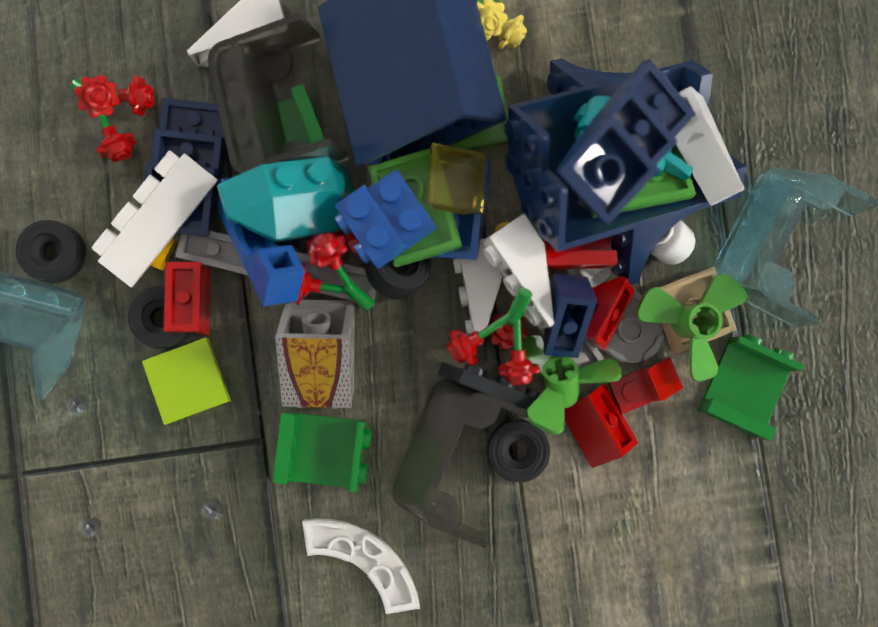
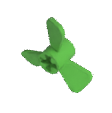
(720, 296)
(562, 383)

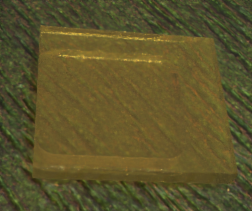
(456, 179)

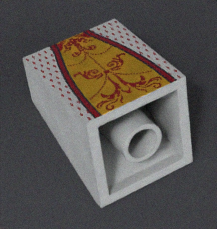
(316, 353)

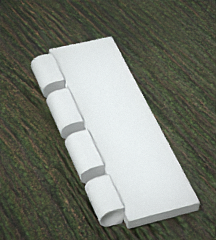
(162, 213)

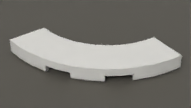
(367, 552)

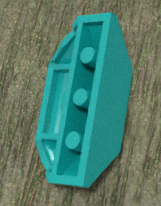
(287, 198)

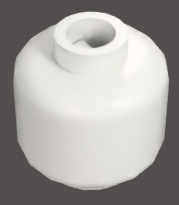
(675, 245)

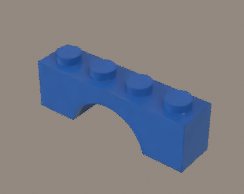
(272, 269)

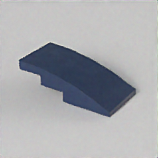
(197, 132)
(625, 142)

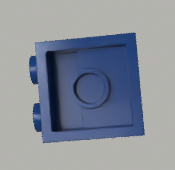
(384, 219)

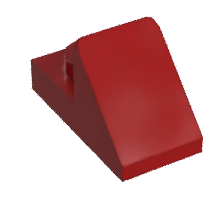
(611, 305)
(646, 385)

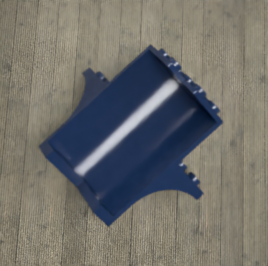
(542, 135)

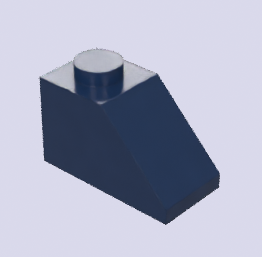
(572, 311)

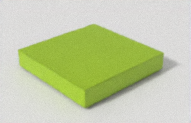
(186, 381)

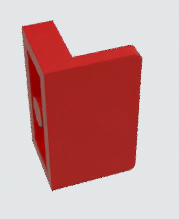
(586, 256)
(187, 298)
(599, 427)

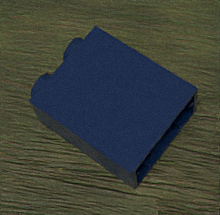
(410, 74)

